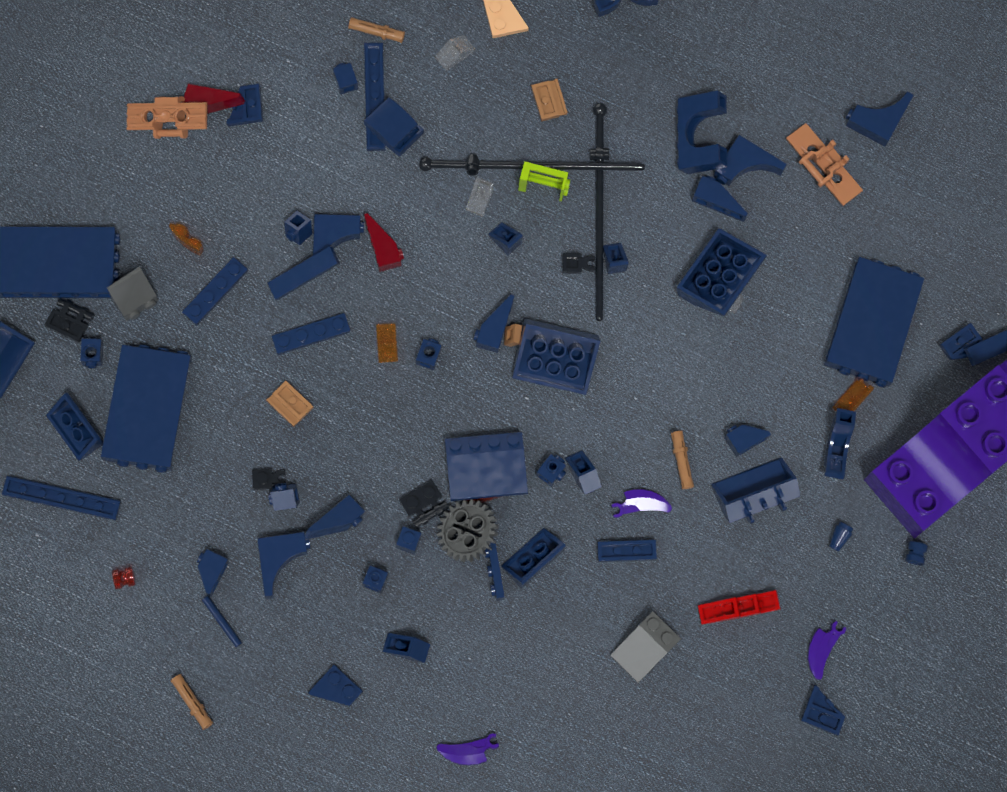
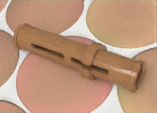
(377, 30)
(680, 452)
(196, 709)

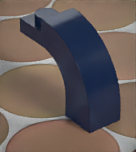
(838, 443)

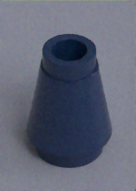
(840, 536)

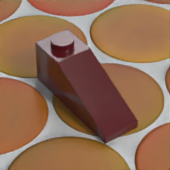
(215, 98)
(384, 247)

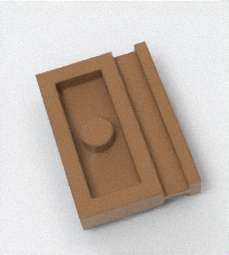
(549, 100)
(289, 403)

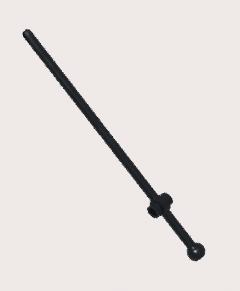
(599, 154)
(473, 165)

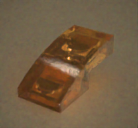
(387, 343)

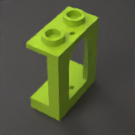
(527, 175)

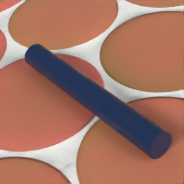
(221, 621)

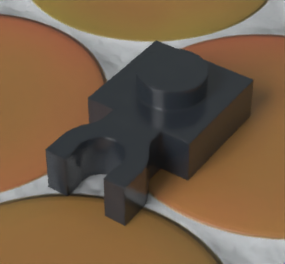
(574, 263)
(264, 479)

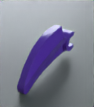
(641, 501)
(820, 648)
(468, 753)

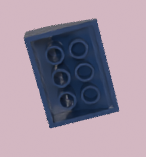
(720, 273)
(556, 356)
(486, 466)

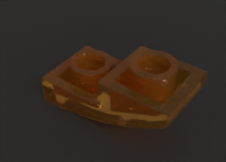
(182, 235)

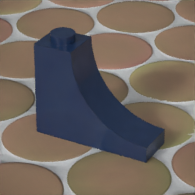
(878, 123)
(747, 157)
(334, 230)
(276, 553)

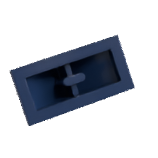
(506, 238)
(615, 258)

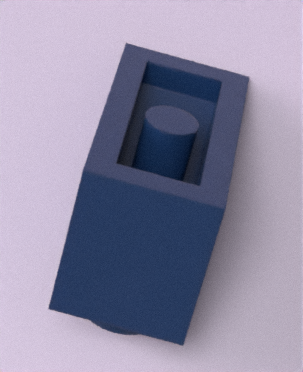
(744, 438)
(583, 472)
(211, 570)
(406, 647)

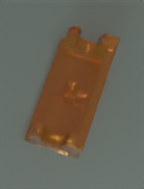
(854, 396)

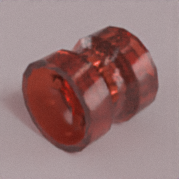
(128, 577)

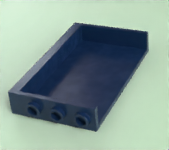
(58, 262)
(874, 322)
(145, 407)

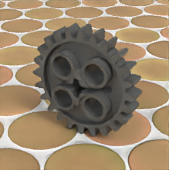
(474, 514)

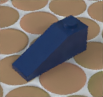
(716, 197)
(492, 330)
(339, 519)

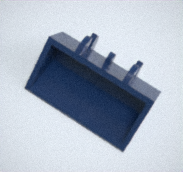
(13, 352)
(756, 490)

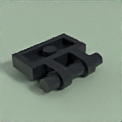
(66, 325)
(420, 499)

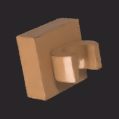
(512, 335)

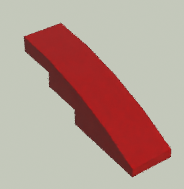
(739, 607)

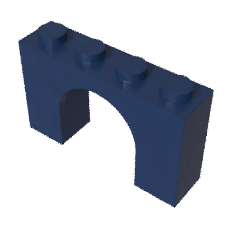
(691, 112)

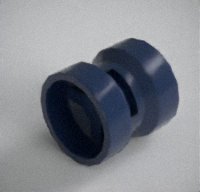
(916, 553)

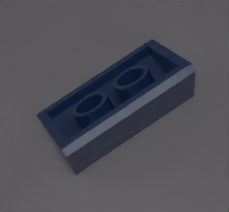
(74, 427)
(533, 557)

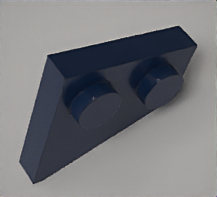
(251, 110)
(962, 339)
(336, 688)
(822, 713)

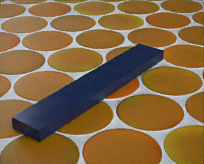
(373, 88)
(61, 498)

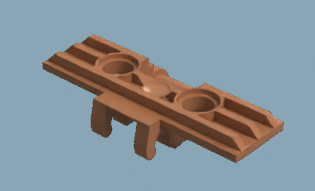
(167, 110)
(827, 160)

